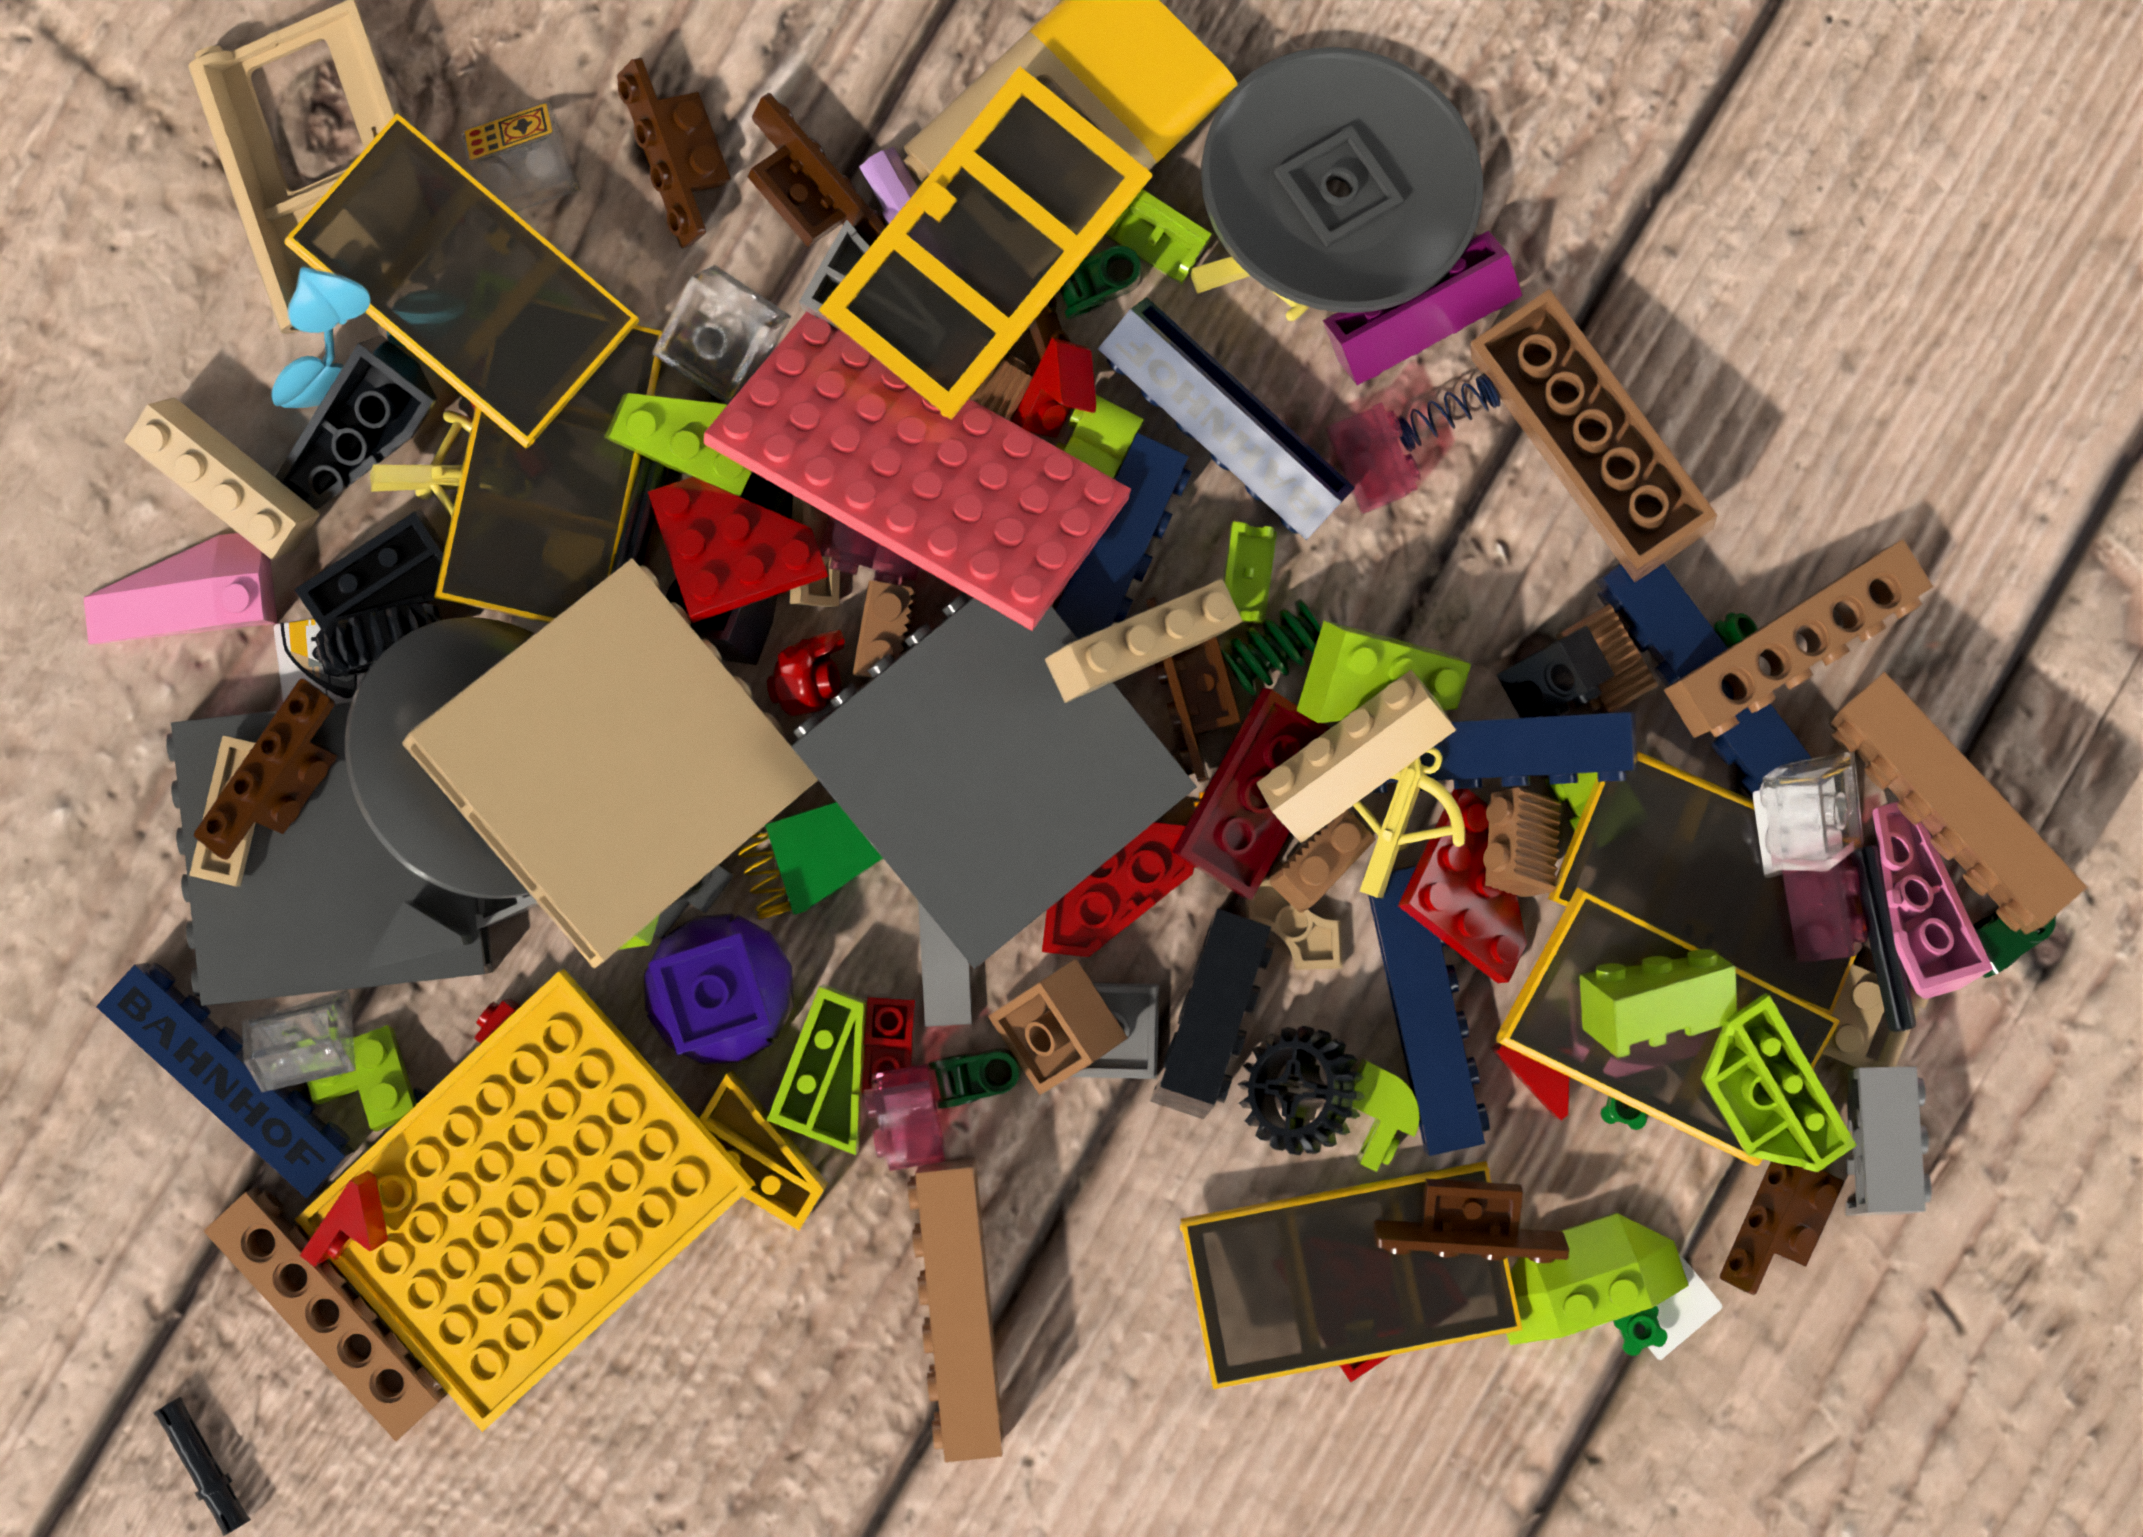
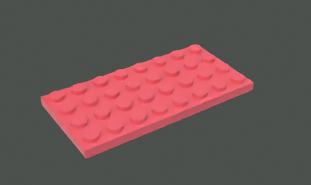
(953, 495)

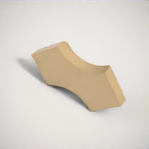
(1310, 939)

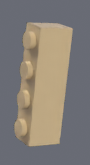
(221, 477)
(1143, 640)
(1355, 756)

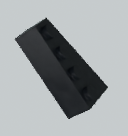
(1213, 1015)

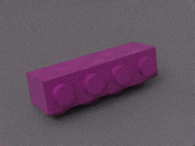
(1382, 338)

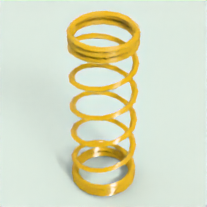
(771, 910)

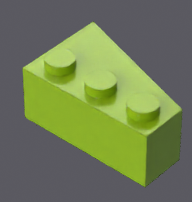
(825, 1073)

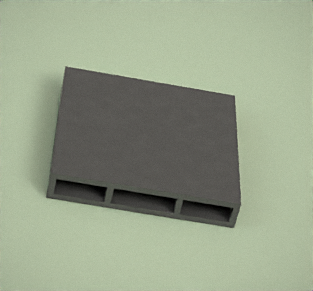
(984, 776)
(306, 897)

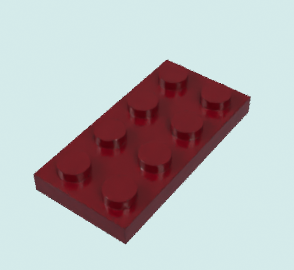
(1233, 828)

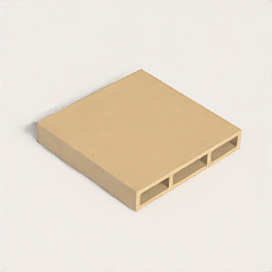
(611, 761)

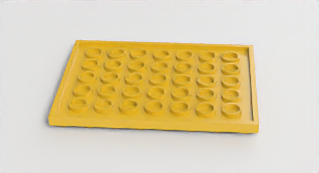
(531, 1199)

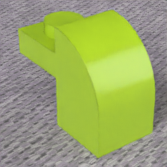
(1391, 1105)

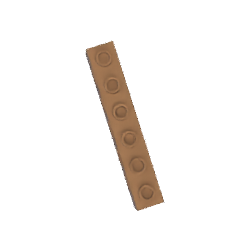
(1890, 572)
(236, 1235)

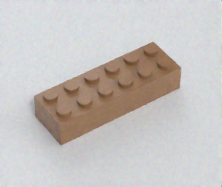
(1593, 435)
(1955, 806)
(959, 1310)

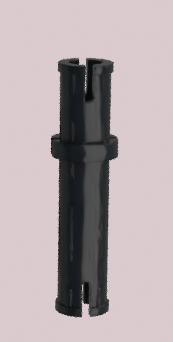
(202, 1466)

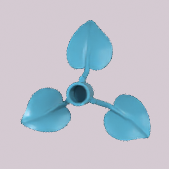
(317, 307)

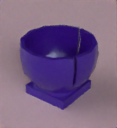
(718, 989)

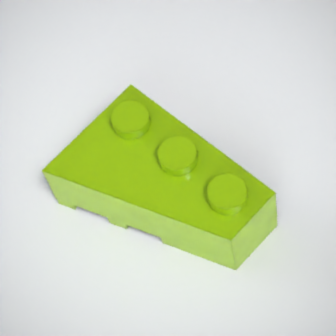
(674, 436)
(1358, 664)
(1656, 999)

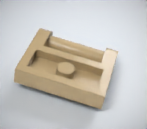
(1859, 1014)

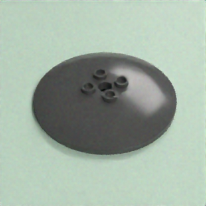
(1355, 122)
(389, 784)

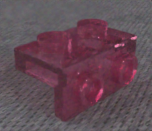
(1373, 458)
(1825, 912)

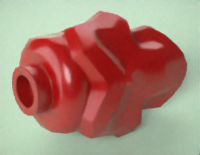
(806, 674)

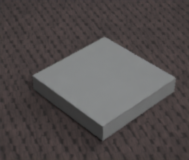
(1137, 1014)

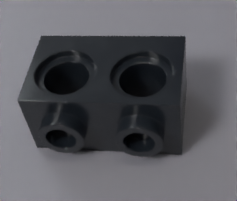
(1557, 675)

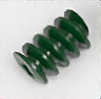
(1274, 648)

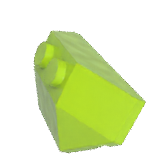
(1773, 1092)
(1609, 1274)

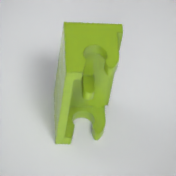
(1160, 236)
(1250, 569)

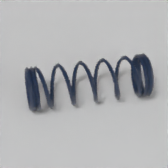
(1484, 386)

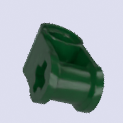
(1096, 284)
(2005, 945)
(971, 1077)

